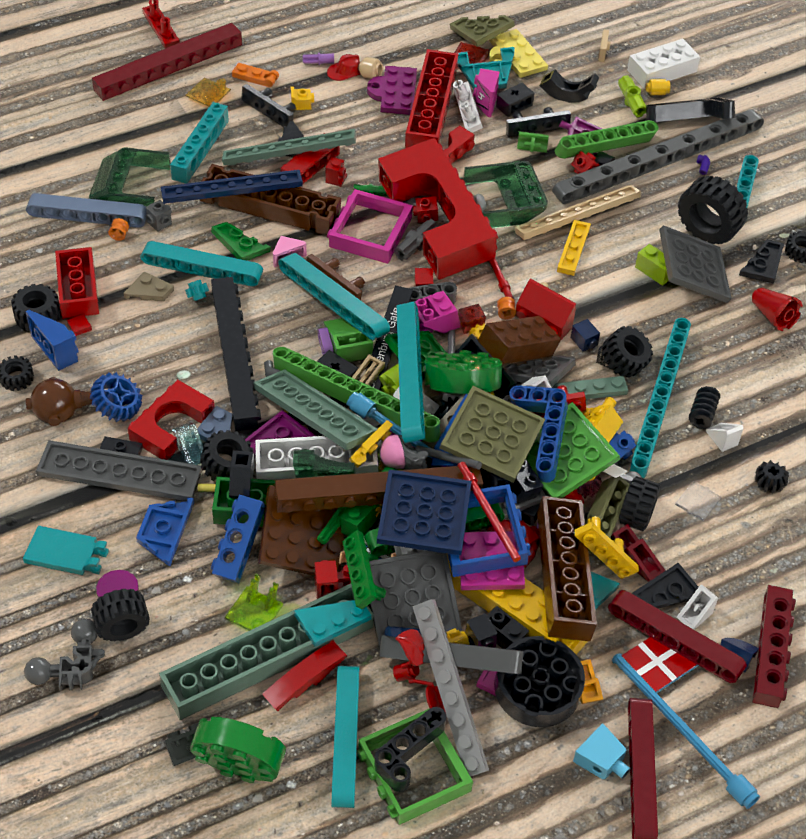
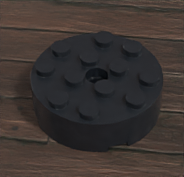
(546, 688)

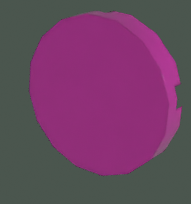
(116, 580)

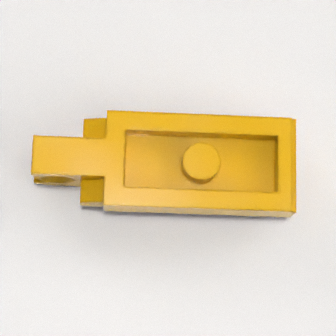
(370, 444)

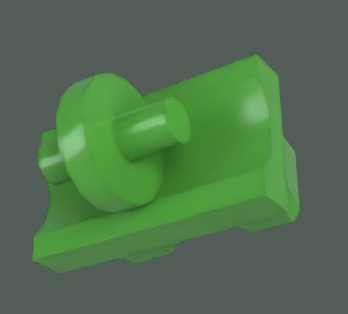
(533, 142)

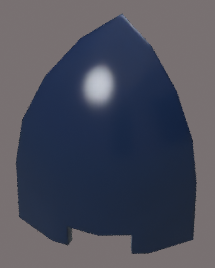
(740, 648)

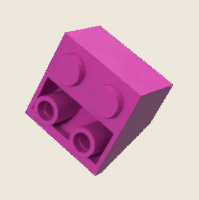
(438, 312)

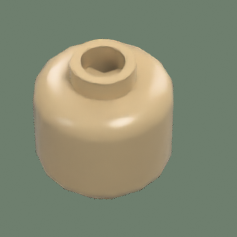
(370, 67)

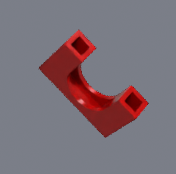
(176, 399)

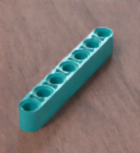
(201, 263)
(345, 737)

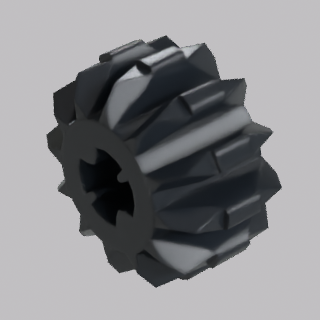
(771, 476)

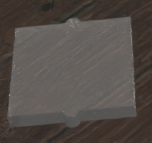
(698, 500)

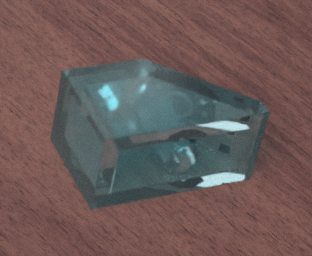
(189, 442)

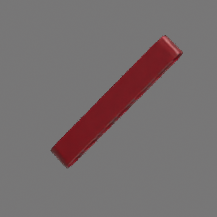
(677, 636)
(642, 771)

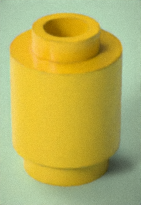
(658, 87)

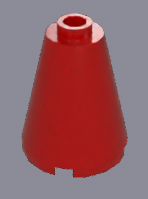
(777, 307)

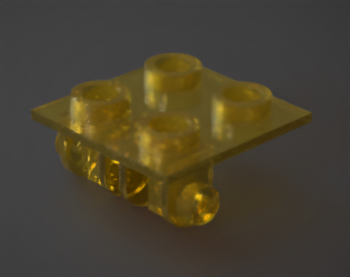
(208, 91)

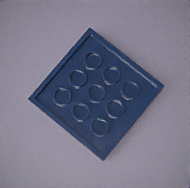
(424, 512)

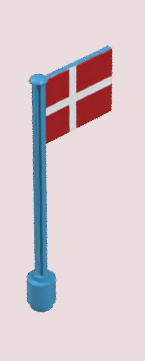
(652, 669)

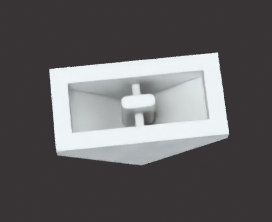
(725, 435)
(698, 607)

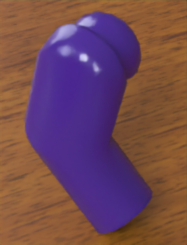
(705, 163)

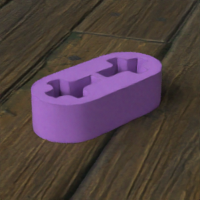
(324, 340)

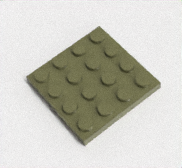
(493, 433)

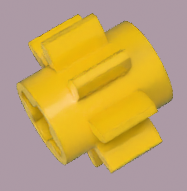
(456, 636)

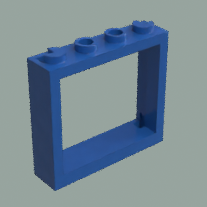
(500, 561)

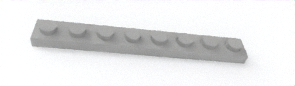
(450, 687)

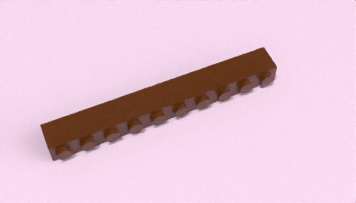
(347, 489)

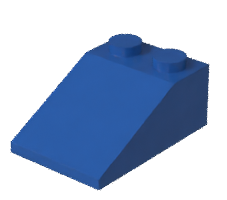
(53, 339)

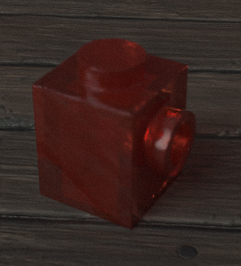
(471, 316)

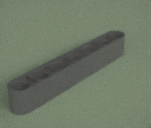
(464, 656)

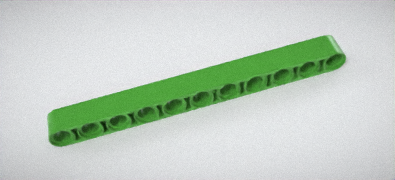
(342, 387)

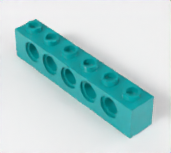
(199, 143)

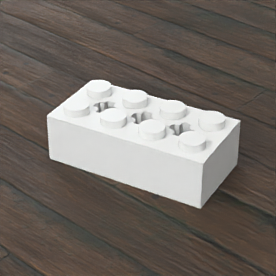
(664, 62)

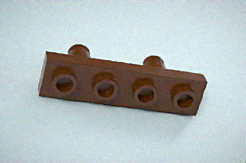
(328, 269)

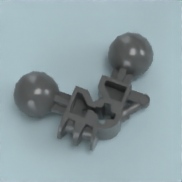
(83, 632)

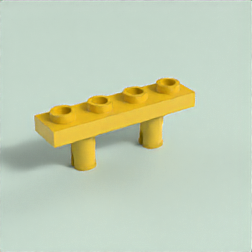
(607, 550)

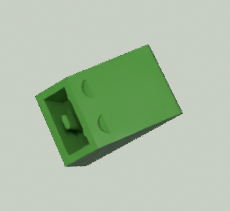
(348, 341)

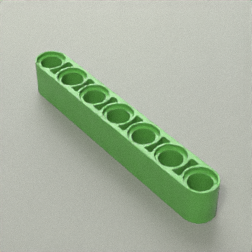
(606, 139)

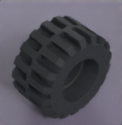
(37, 299)
(627, 351)
(221, 444)
(639, 503)
(120, 615)

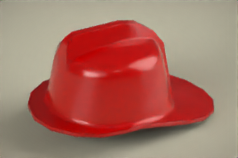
(345, 68)

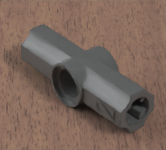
(413, 240)

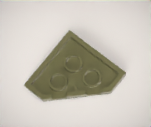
(481, 29)

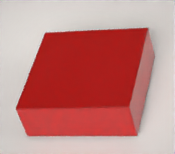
(79, 325)

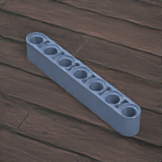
(85, 210)

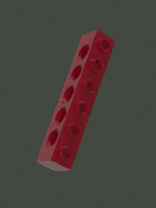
(764, 692)

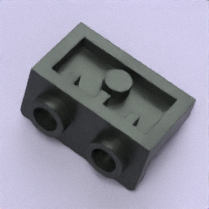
(179, 745)

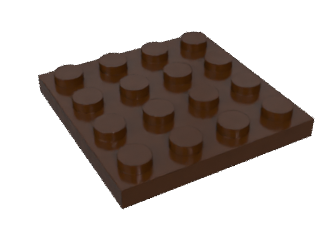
(291, 538)

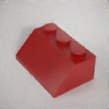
(549, 305)

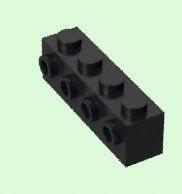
(526, 484)

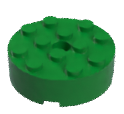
(461, 371)
(237, 749)

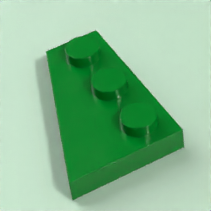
(237, 243)

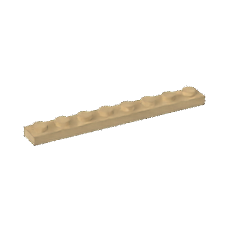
(577, 212)

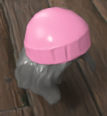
(402, 455)

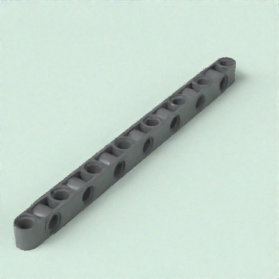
(657, 156)

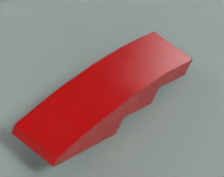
(304, 674)

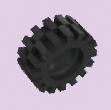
(792, 246)
(16, 381)

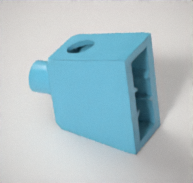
(602, 754)

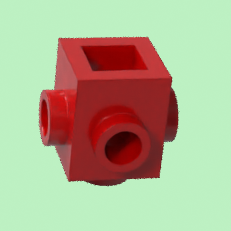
(584, 162)
(426, 209)

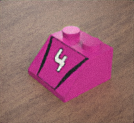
(486, 90)

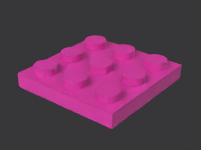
(487, 544)

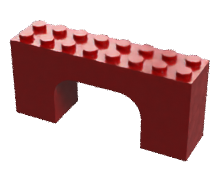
(429, 172)

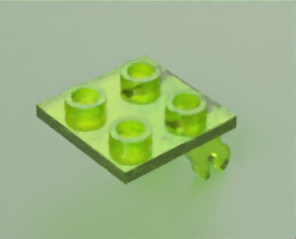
(254, 608)

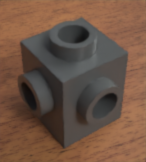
(159, 215)

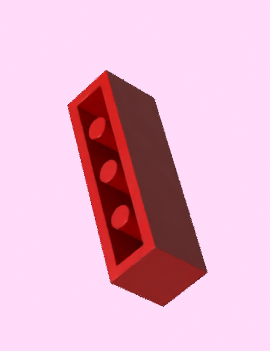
(310, 162)

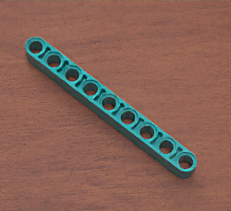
(334, 296)

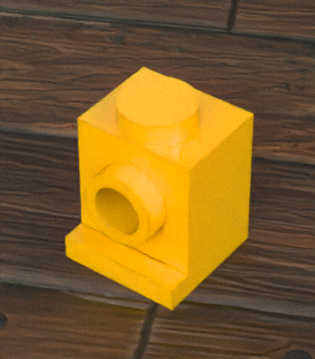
(302, 98)

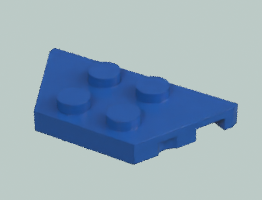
(164, 528)

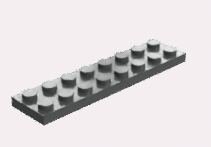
(119, 470)

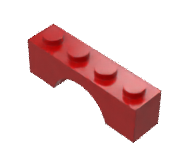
(459, 143)

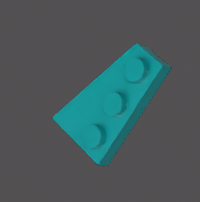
(331, 620)

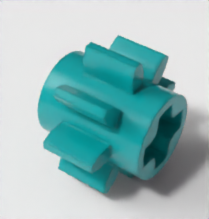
(197, 290)

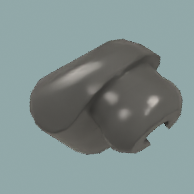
(269, 368)

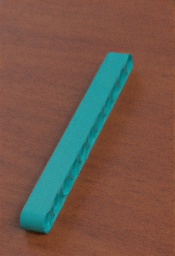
(410, 373)
(660, 397)

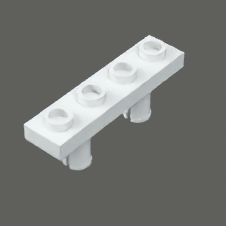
(467, 106)

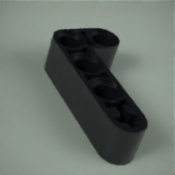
(413, 743)

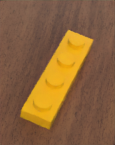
(573, 247)

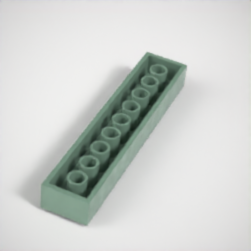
(247, 659)

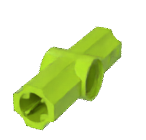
(632, 96)

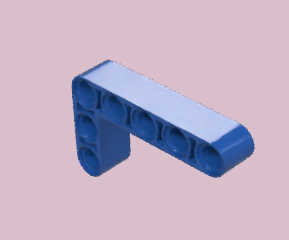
(550, 426)

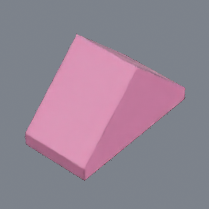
(286, 247)

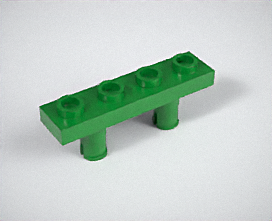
(360, 571)

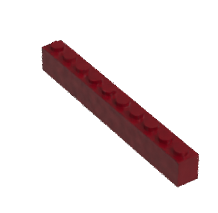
(166, 61)

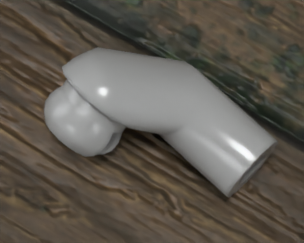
(479, 199)

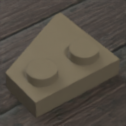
(149, 288)

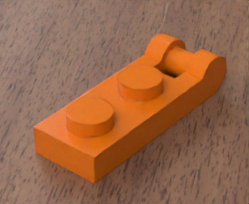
(255, 75)

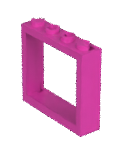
(365, 248)

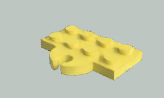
(525, 59)

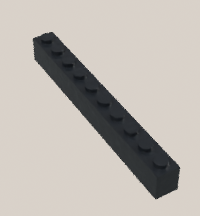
(234, 354)

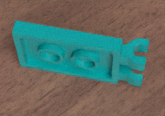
(65, 551)

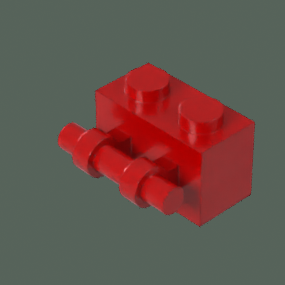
(328, 579)

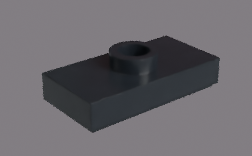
(120, 445)

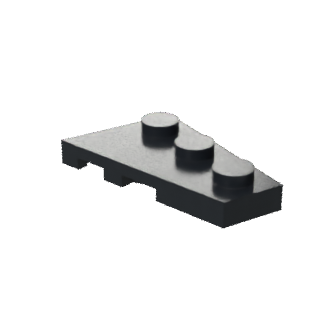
(764, 263)
(668, 588)

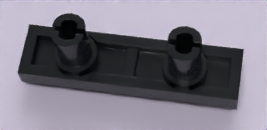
(262, 102)
(535, 124)

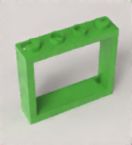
(446, 750)

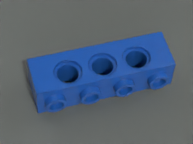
(234, 570)

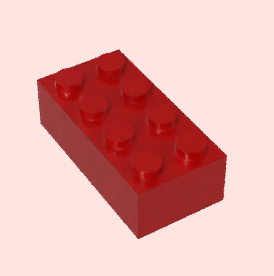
(77, 282)

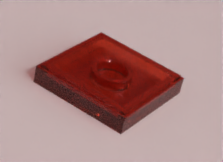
(475, 54)

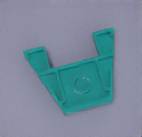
(504, 66)

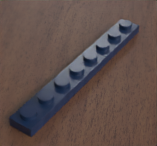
(231, 186)

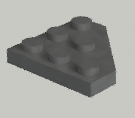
(553, 369)

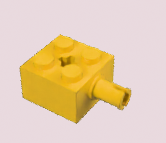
(605, 418)

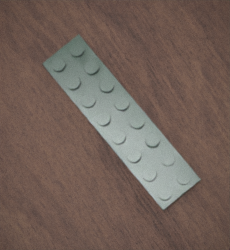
(315, 409)

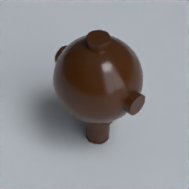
(56, 401)

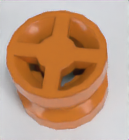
(118, 229)
(506, 308)

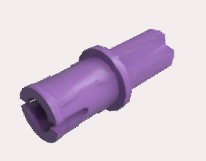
(318, 58)

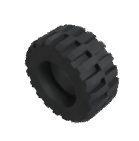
(723, 199)

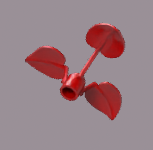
(413, 647)

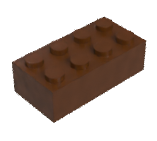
(519, 339)

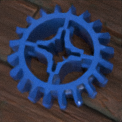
(112, 401)

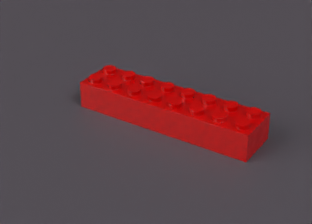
(432, 97)

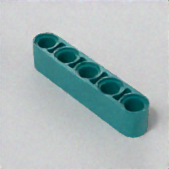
(747, 176)

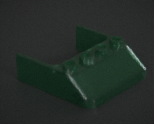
(115, 169)
(518, 188)

